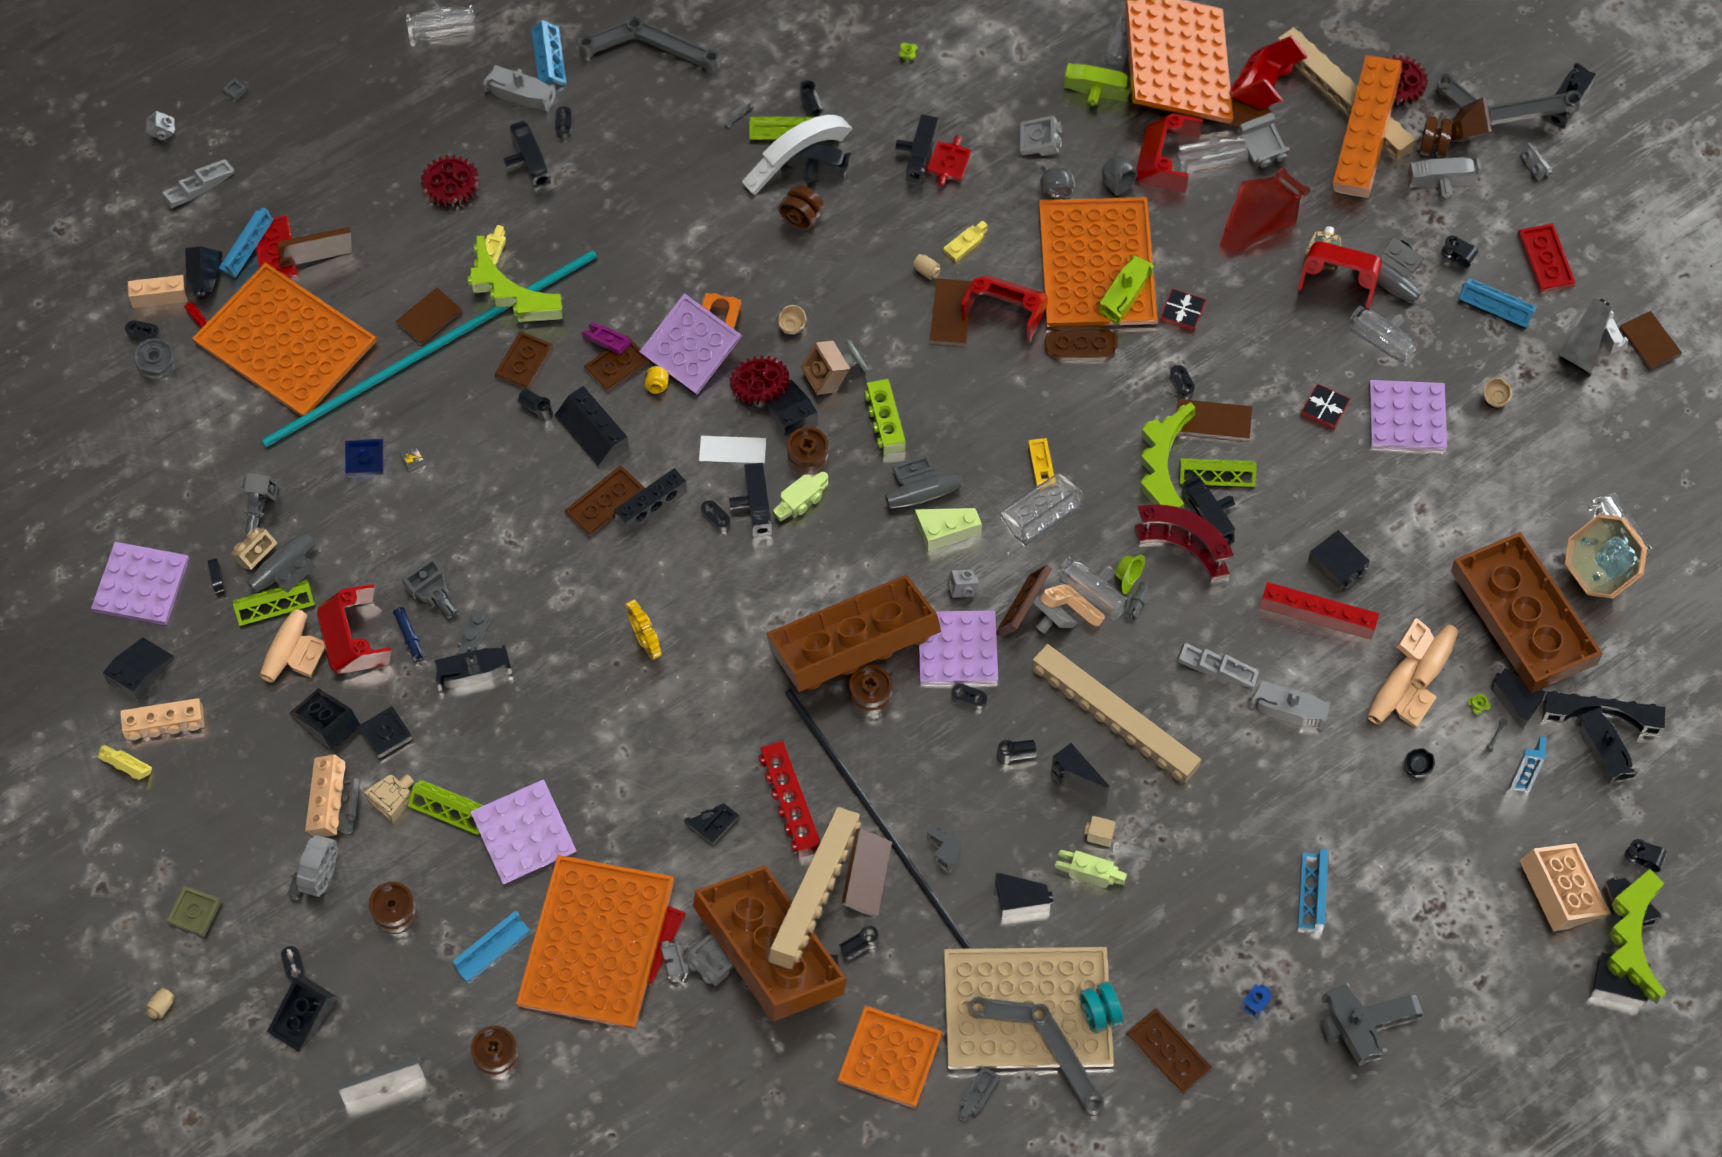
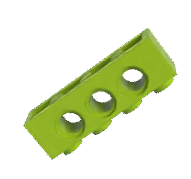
(882, 391)

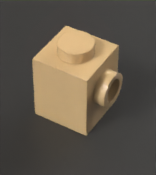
(1100, 831)

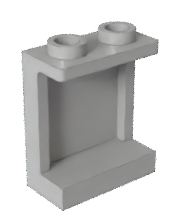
(1263, 141)

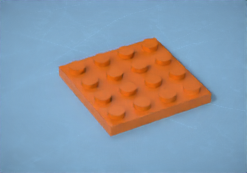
(890, 1057)

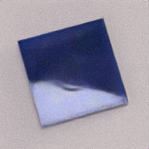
(364, 457)

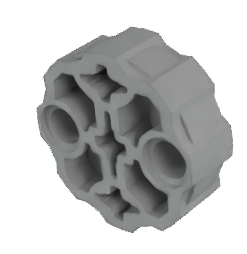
(317, 865)

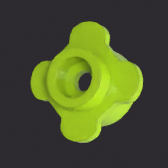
(908, 55)
(1479, 698)

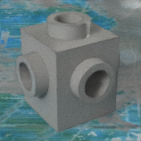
(160, 126)
(962, 583)

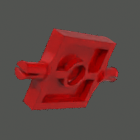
(949, 161)

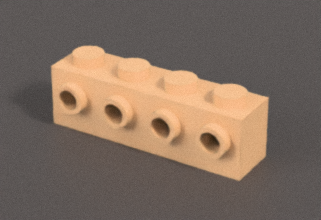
(162, 719)
(325, 796)

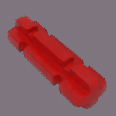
(195, 314)

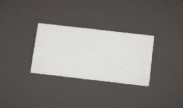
(732, 449)

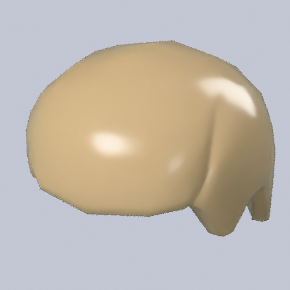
(792, 319)
(1497, 392)

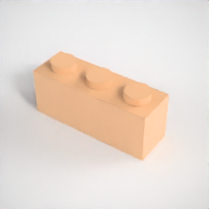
(157, 291)

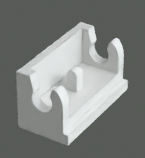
(1613, 337)

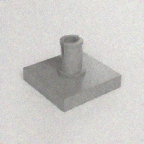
(1053, 615)

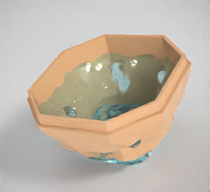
(1593, 551)

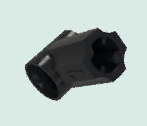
(810, 98)
(536, 404)
(1017, 750)
(858, 943)

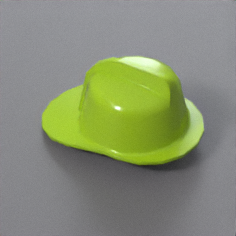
(1129, 571)

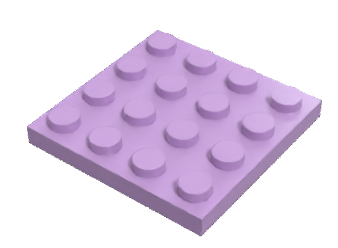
(690, 343)
(1408, 415)
(140, 583)
(962, 650)
(523, 832)

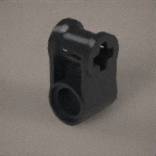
(1460, 252)
(1647, 855)

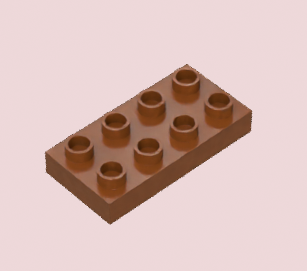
(1526, 612)
(853, 633)
(744, 920)

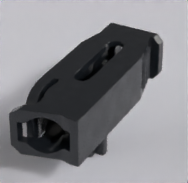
(1575, 80)
(920, 149)
(528, 154)
(820, 160)
(756, 500)
(1205, 505)
(472, 667)
(1606, 746)

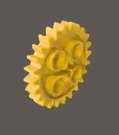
(643, 631)

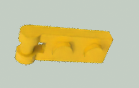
(1040, 459)

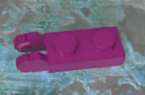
(606, 338)

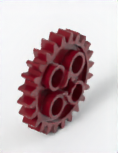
(1412, 81)
(450, 180)
(759, 380)

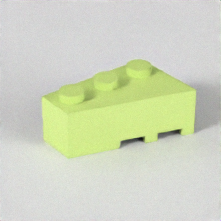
(947, 526)

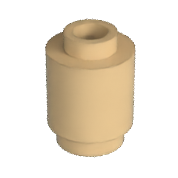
(926, 266)
(159, 1003)

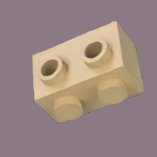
(253, 548)

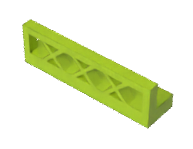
(773, 126)
(1222, 466)
(272, 595)
(446, 799)

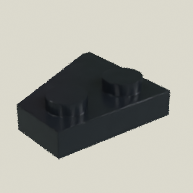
(713, 823)

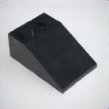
(792, 410)
(137, 668)
(325, 718)
(1078, 774)
(301, 1012)

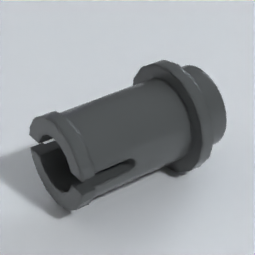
(293, 891)

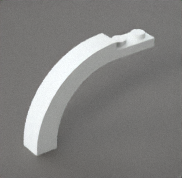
(793, 141)

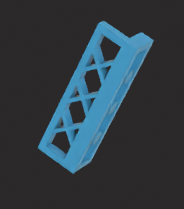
(544, 53)
(246, 243)
(1497, 302)
(1529, 766)
(1320, 888)
(491, 947)

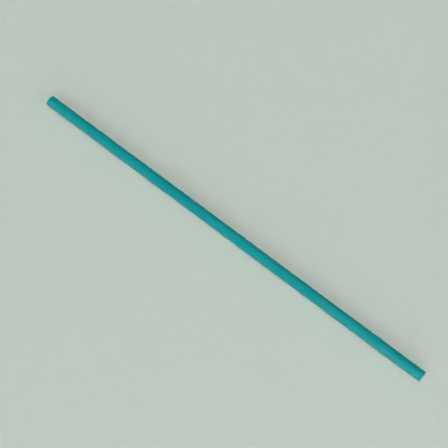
(420, 353)

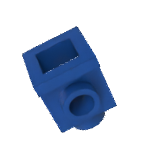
(1252, 1005)

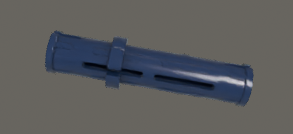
(411, 639)

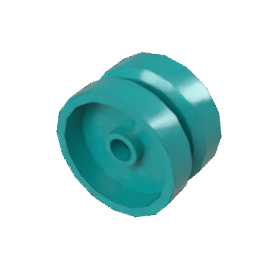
(1101, 1007)

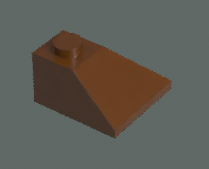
(1471, 121)

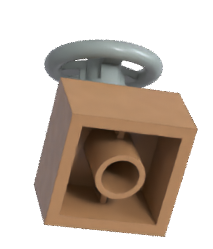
(827, 367)

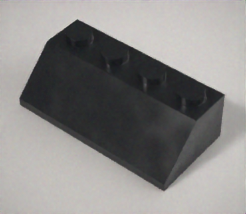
(591, 427)

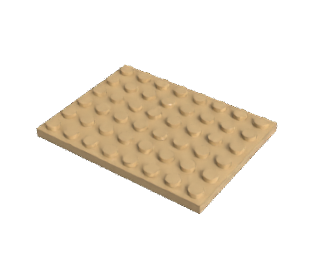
(1022, 976)

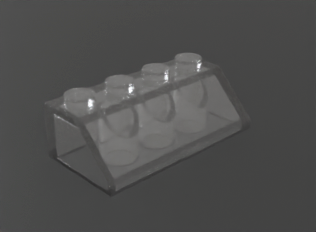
(1042, 509)

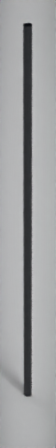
(878, 820)

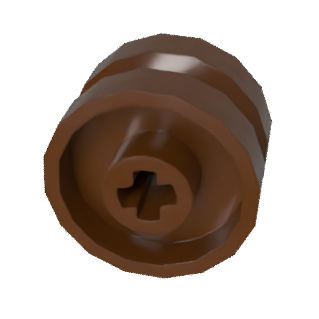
(1438, 137)
(801, 207)
(807, 450)
(870, 689)
(392, 907)
(483, 1050)

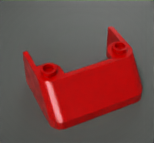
(1262, 70)
(1156, 169)
(1366, 263)
(1028, 298)
(341, 650)

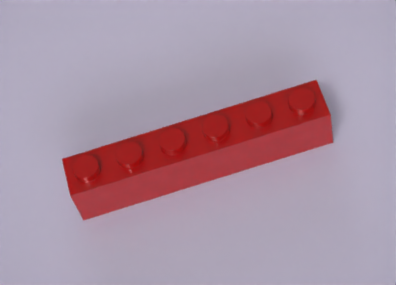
(1319, 610)

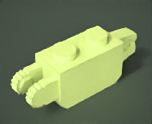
(801, 495)
(1090, 869)

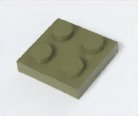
(194, 911)

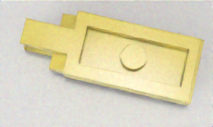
(965, 241)
(495, 243)
(124, 762)

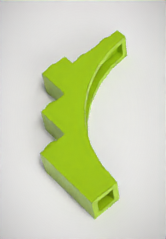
(526, 303)
(1155, 459)
(1627, 933)

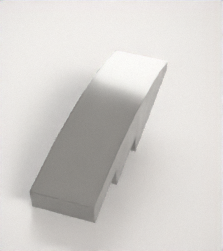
(196, 185)
(1218, 666)

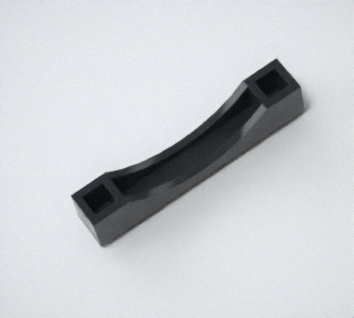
(1643, 717)

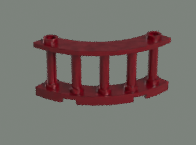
(1188, 533)

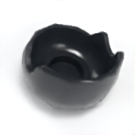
(1419, 763)

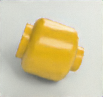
(656, 380)

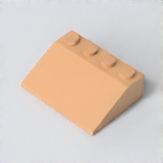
(1564, 886)

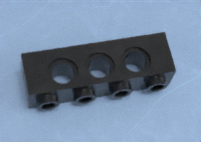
(650, 500)

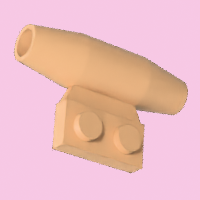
(292, 648)
(1430, 651)
(1400, 695)

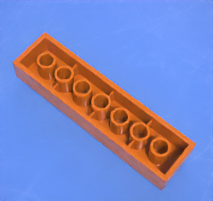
(1367, 126)

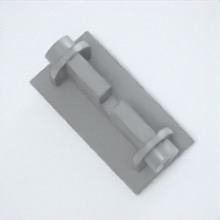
(1534, 162)
(674, 952)

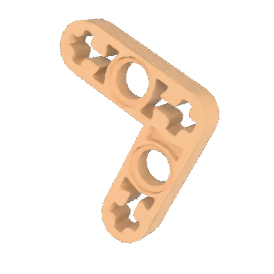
(1065, 594)

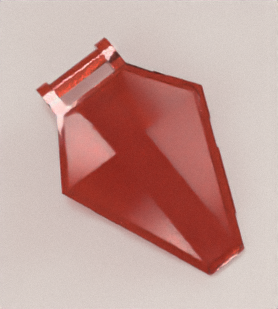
(1262, 211)

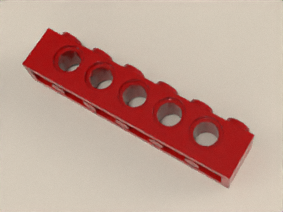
(778, 754)

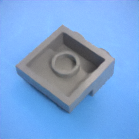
(1040, 136)
(709, 961)

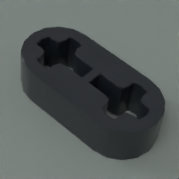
(567, 122)
(142, 330)
(1178, 383)
(713, 518)
(216, 576)
(969, 696)
(288, 966)

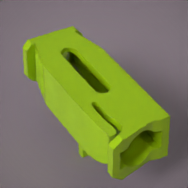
(1097, 82)
(1125, 289)

